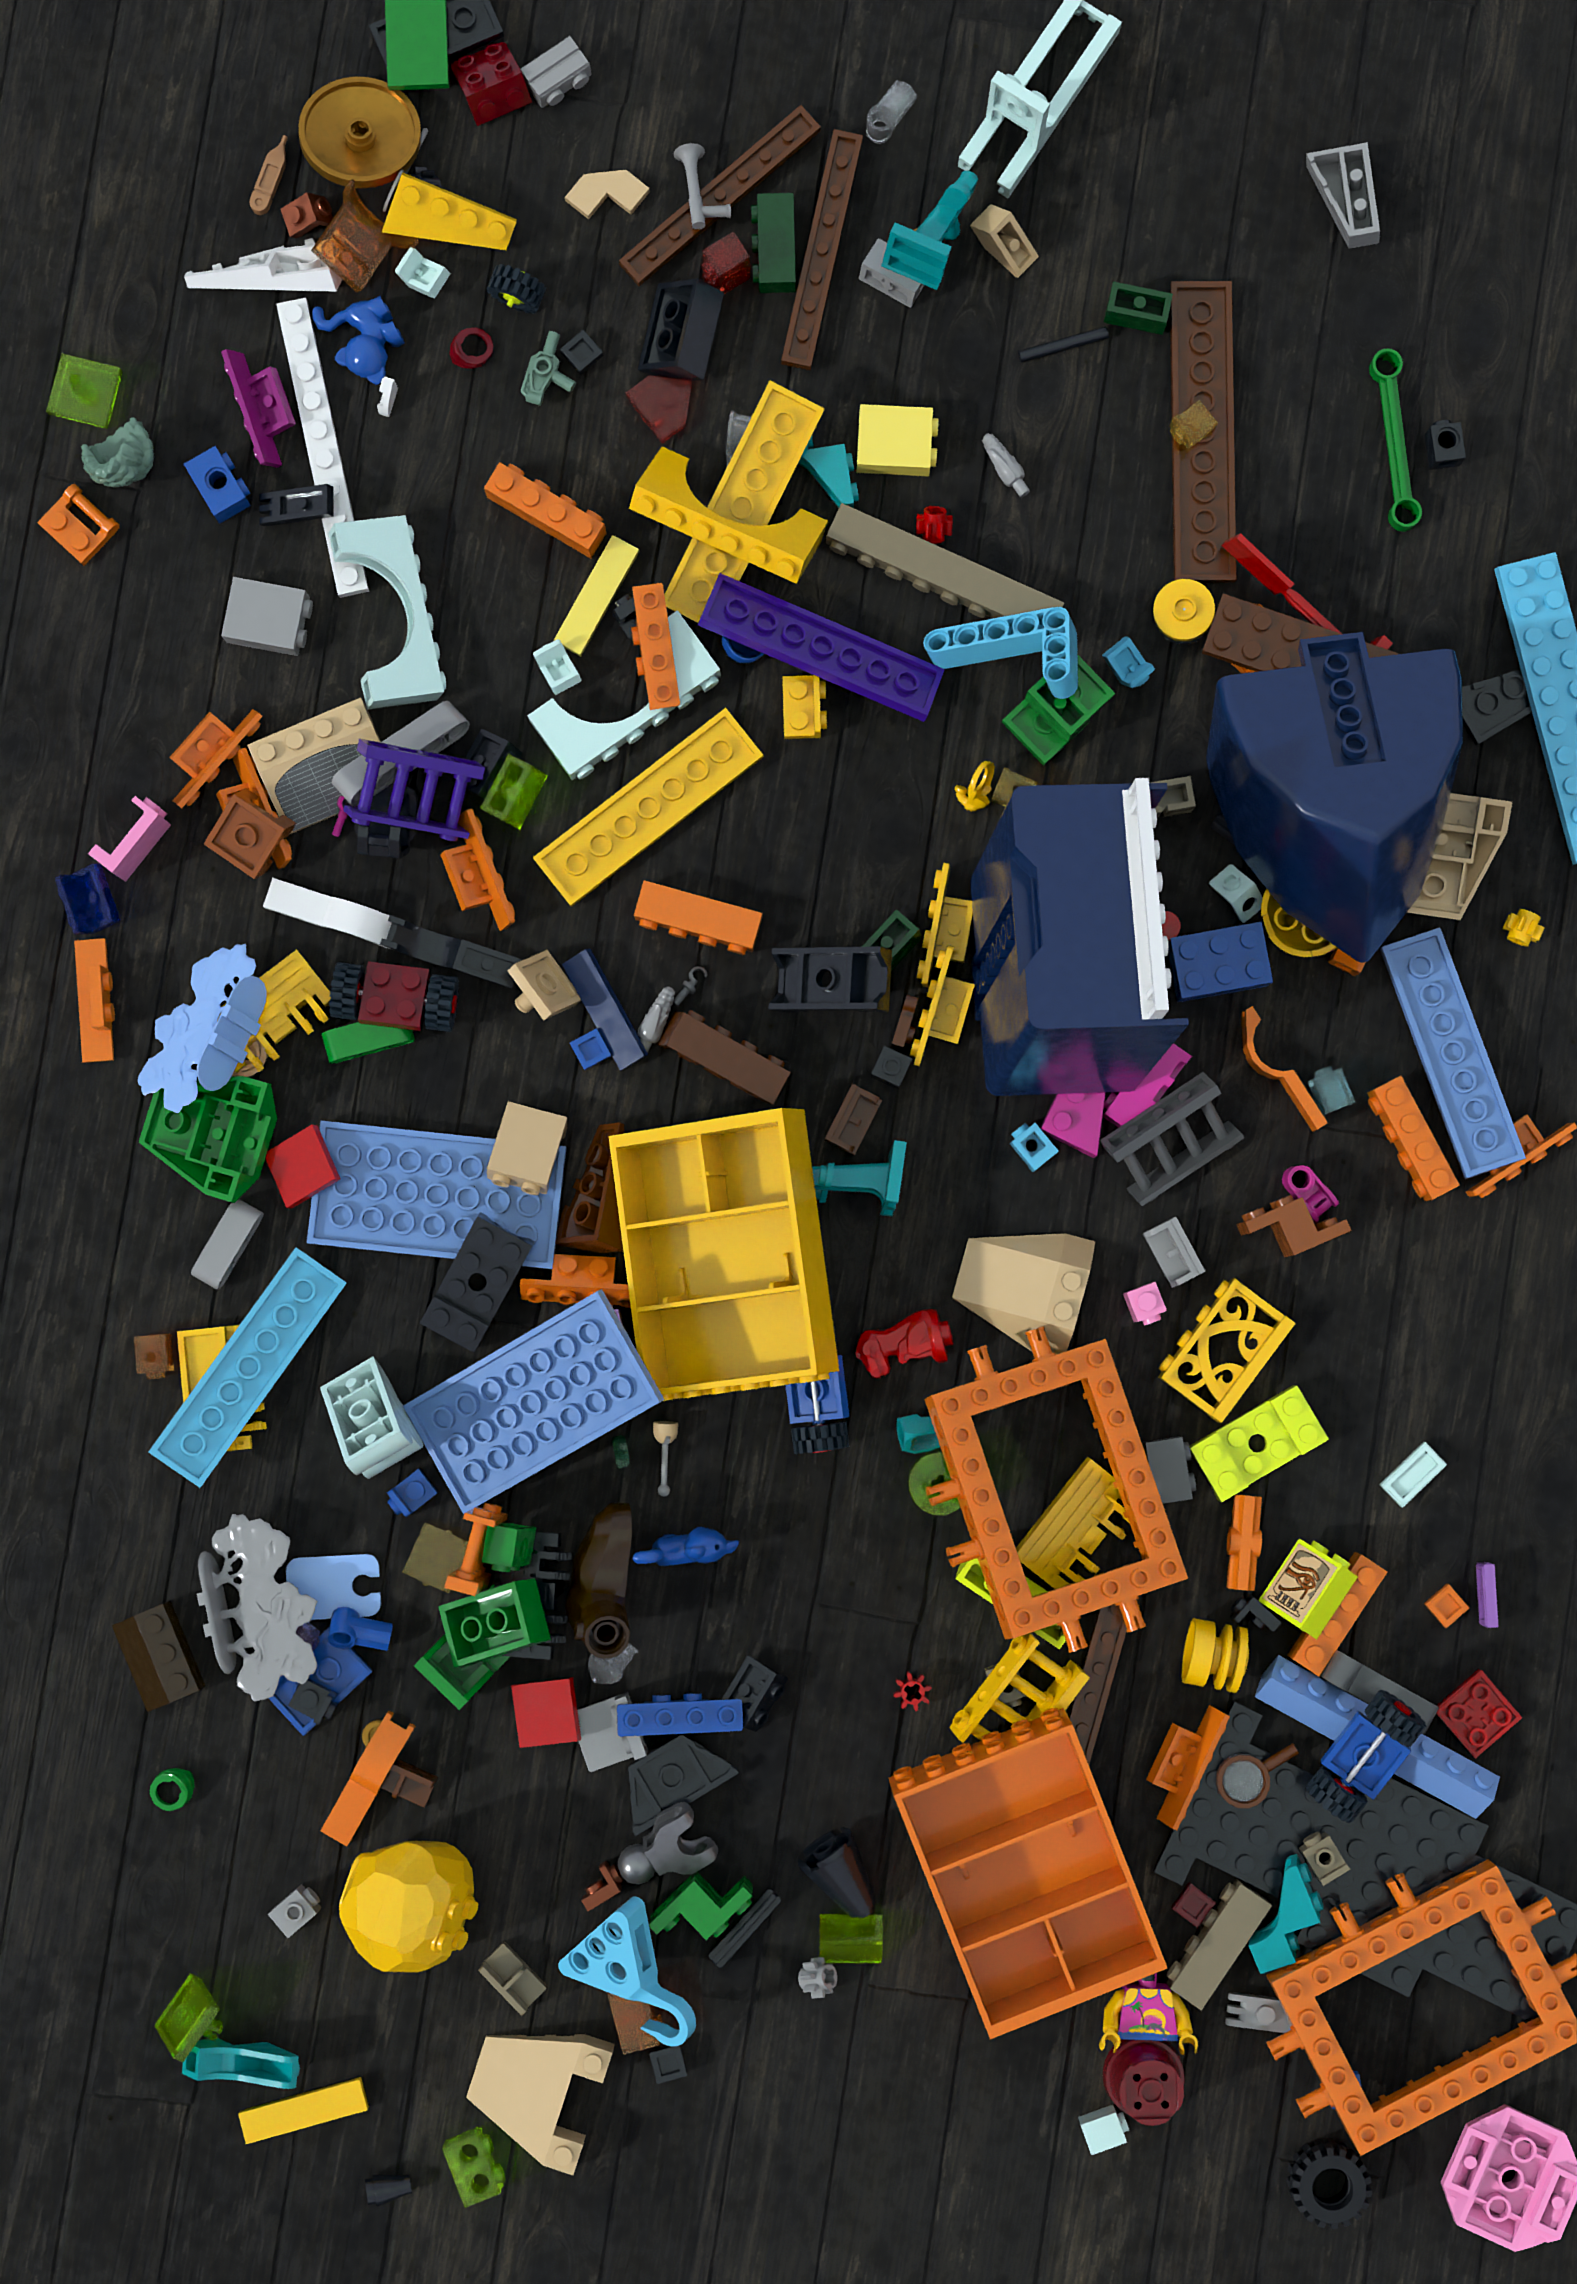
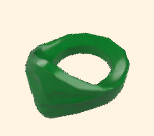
(182, 1778)

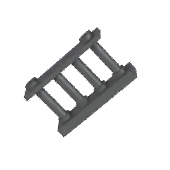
(1157, 1119)

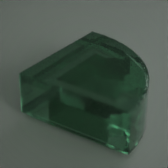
(621, 1451)

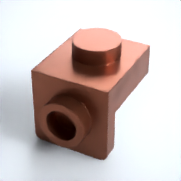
(306, 214)

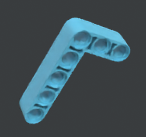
(1010, 636)

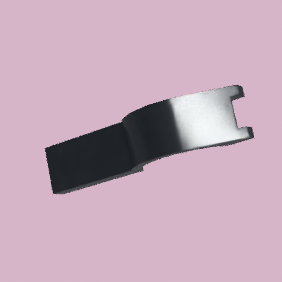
(450, 952)

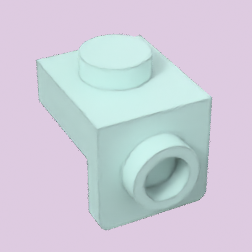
(421, 273)
(556, 666)

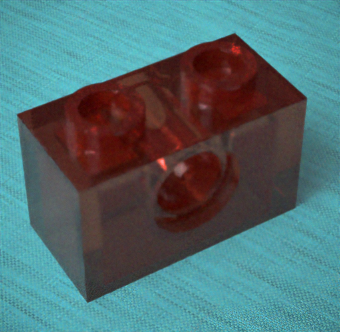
(726, 264)

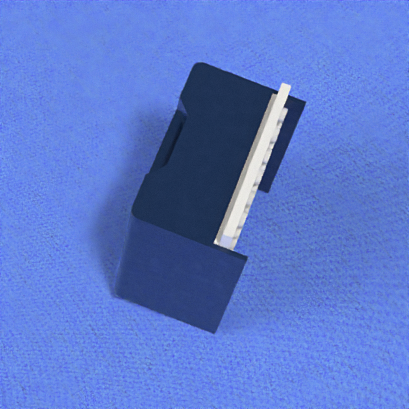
(1072, 941)

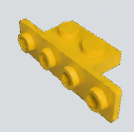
(949, 927)
(947, 1008)

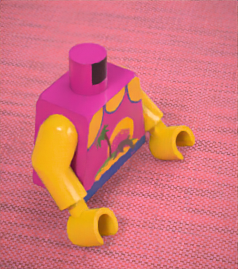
(1147, 2013)

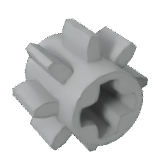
(817, 1977)

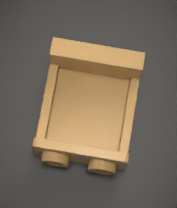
(526, 1148)

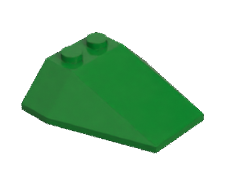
(216, 1138)

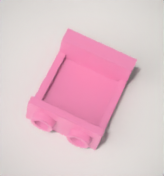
(136, 843)

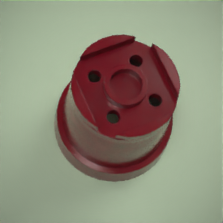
(1149, 2059)

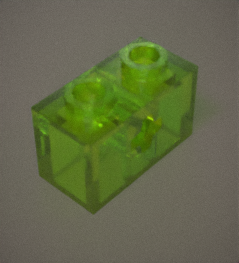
(514, 791)

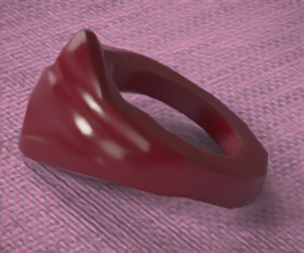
(460, 359)

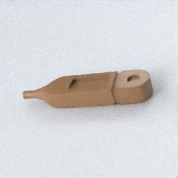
(269, 179)

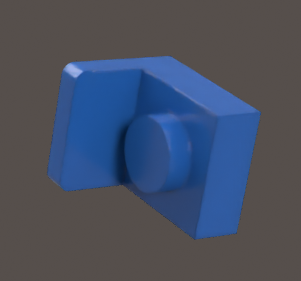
(411, 1493)

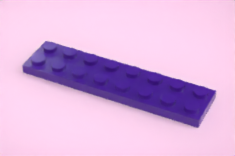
(821, 647)

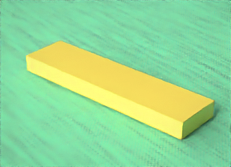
(596, 595)

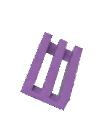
(1487, 1594)

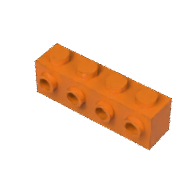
(545, 510)
(1413, 1139)

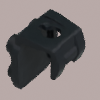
(387, 839)

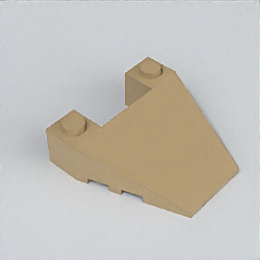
(524, 2085)

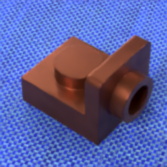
(600, 1892)

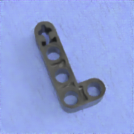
(1366, 1683)

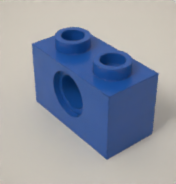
(205, 471)

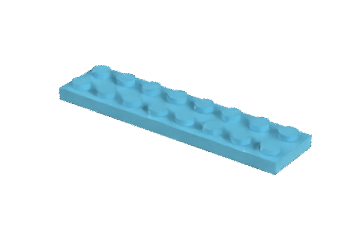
(247, 1367)

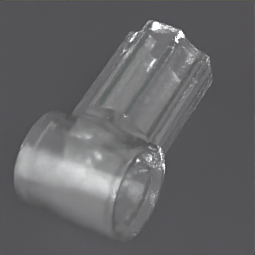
(890, 111)

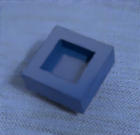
(590, 1049)

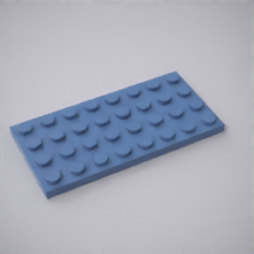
(423, 1194)
(533, 1401)

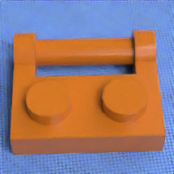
(71, 531)

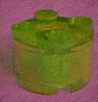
(920, 1476)

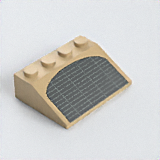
(304, 758)

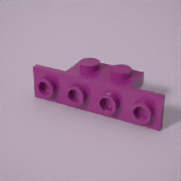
(262, 405)

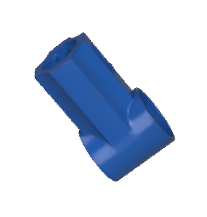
(350, 1629)

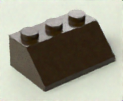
(158, 1656)

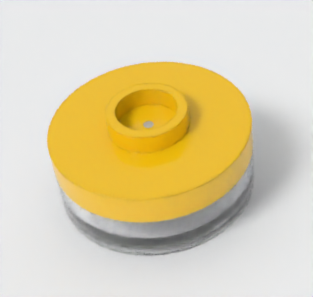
(1184, 611)

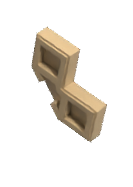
(617, 185)

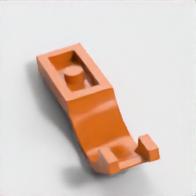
(1288, 1079)
(366, 1780)

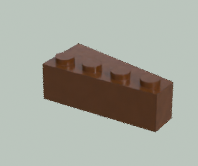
(724, 1056)

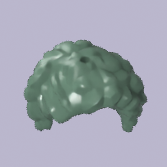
(120, 458)

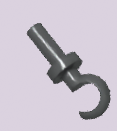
(688, 987)

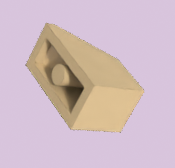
(1004, 239)

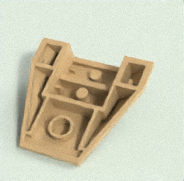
(1462, 854)
(1026, 1284)

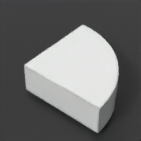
(389, 390)

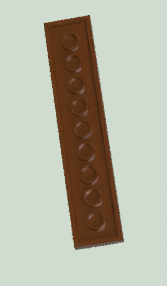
(1205, 472)

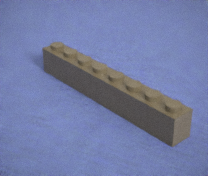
(931, 567)

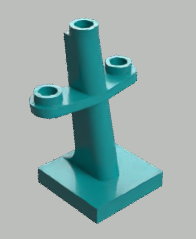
(921, 252)
(875, 1178)

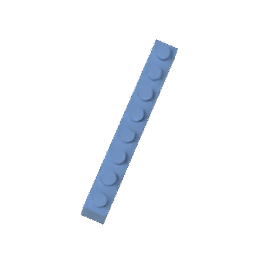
(1331, 1709)

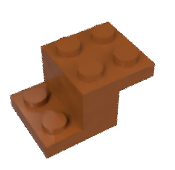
(1293, 1225)

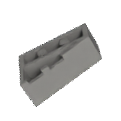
(1348, 191)

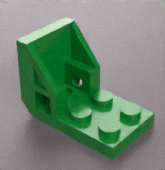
(460, 1682)

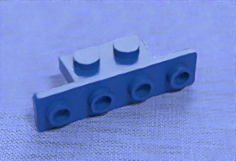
(679, 1716)

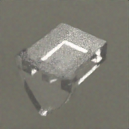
(610, 1669)

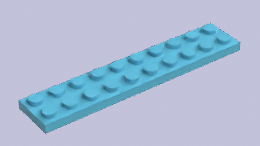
(1547, 658)

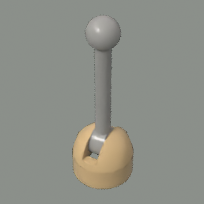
(665, 1433)

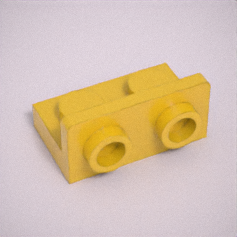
(802, 706)

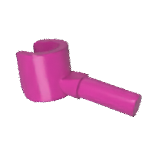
(341, 818)

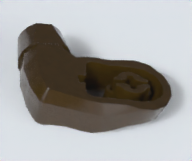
(600, 1581)

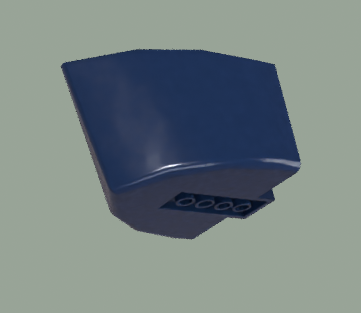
(1339, 780)

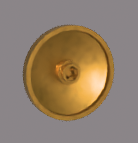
(359, 132)

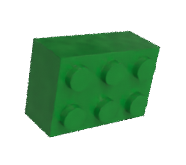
(494, 1622)

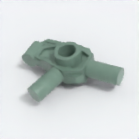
(544, 370)

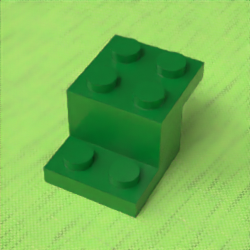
(1050, 723)
(702, 1906)

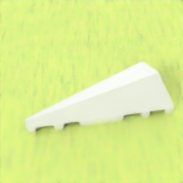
(271, 269)

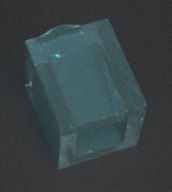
(1330, 1090)

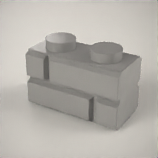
(556, 72)

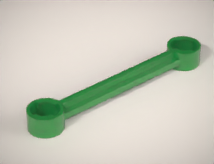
(1395, 439)

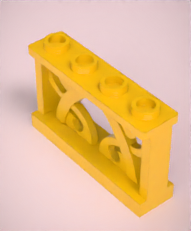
(1267, 1339)

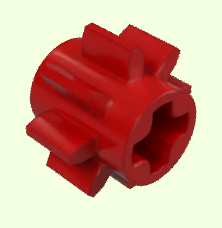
(934, 524)
(913, 1700)

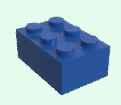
(1219, 962)

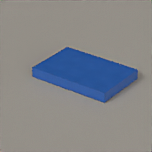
(336, 1669)

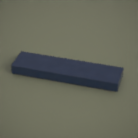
(605, 1009)

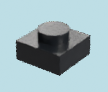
(581, 352)
(668, 2063)

